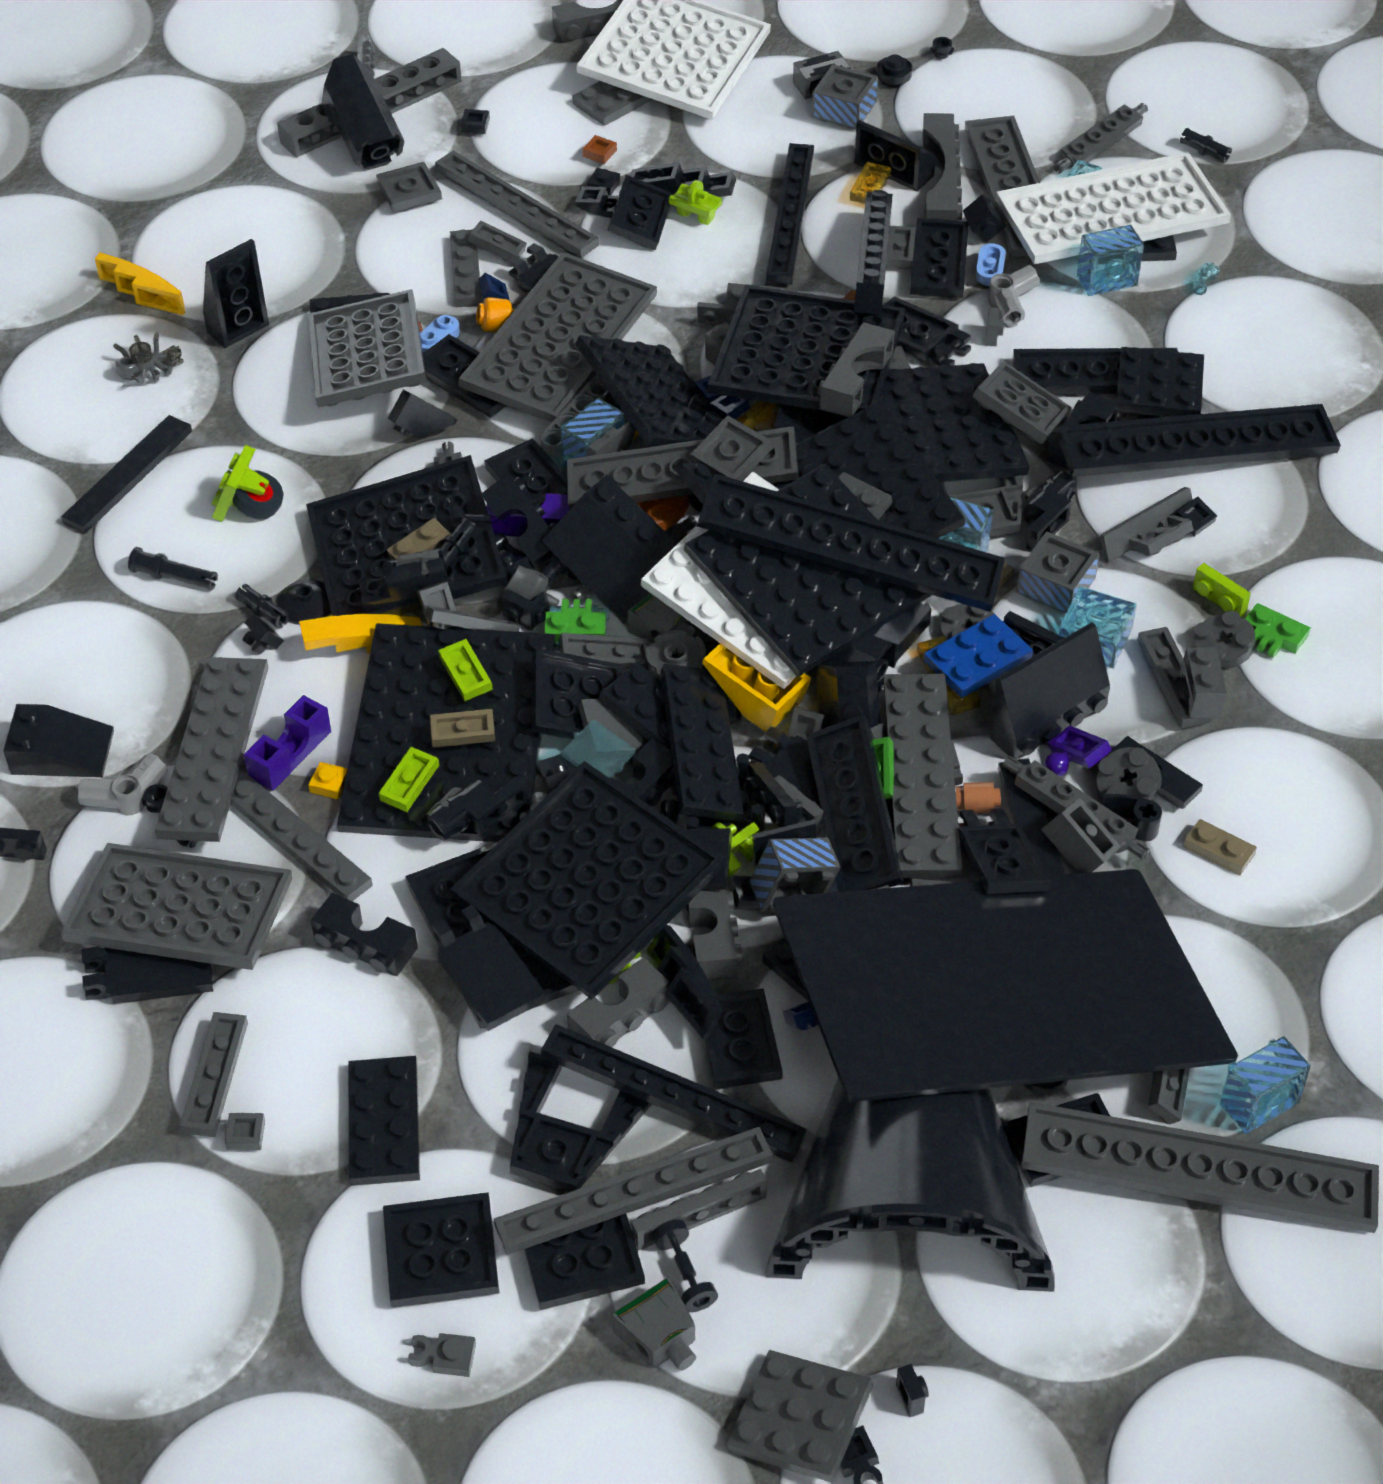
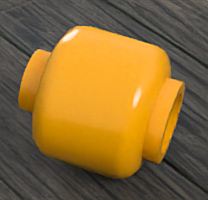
(493, 313)

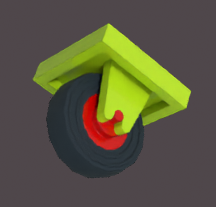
(249, 490)

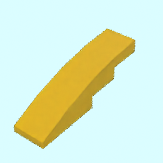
(145, 285)
(348, 631)

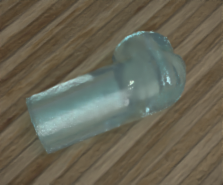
(1199, 278)

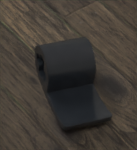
(1143, 812)

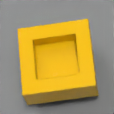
(328, 780)

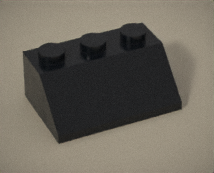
(908, 162)

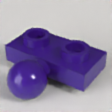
(1075, 746)

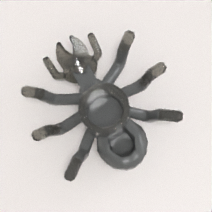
(143, 360)

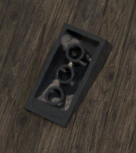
(234, 295)

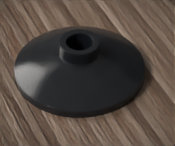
(304, 600)

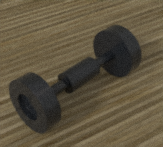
(670, 1236)

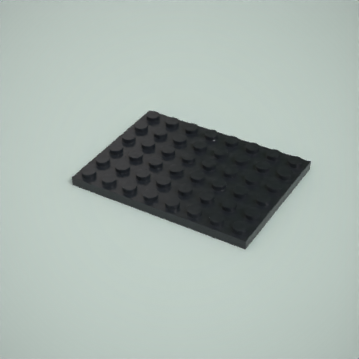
(401, 692)

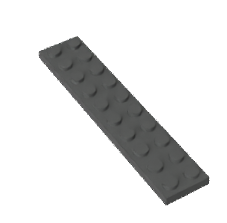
(1201, 1167)

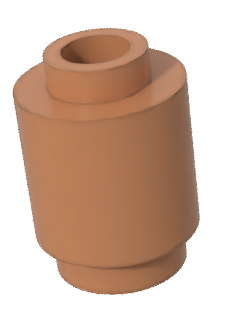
(978, 796)

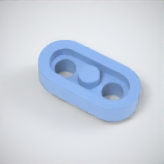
(990, 262)
(438, 330)

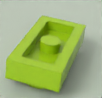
(1221, 590)
(465, 670)
(409, 779)

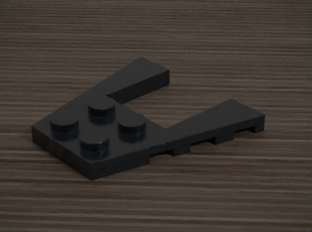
(559, 1150)

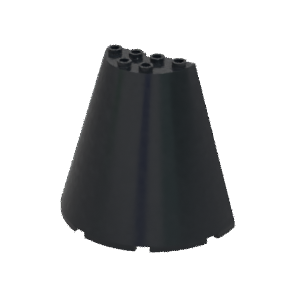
(913, 1167)

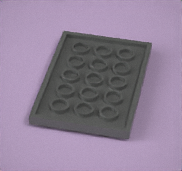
(366, 348)
(178, 906)

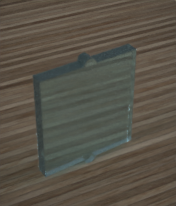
(599, 749)

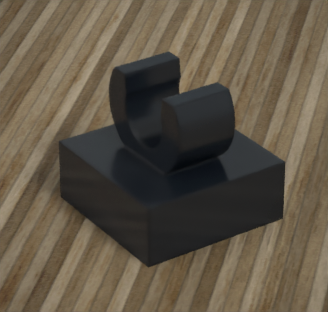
(262, 634)

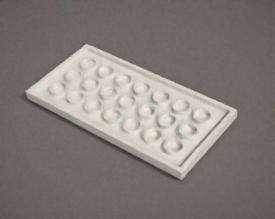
(1152, 195)

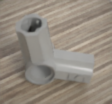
(1005, 292)
(125, 791)

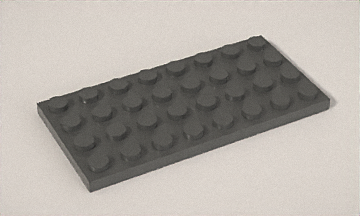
(534, 353)

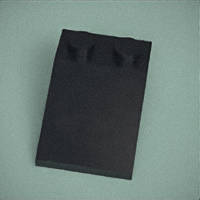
(56, 743)

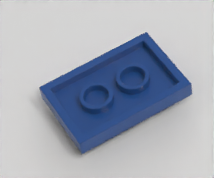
(978, 655)

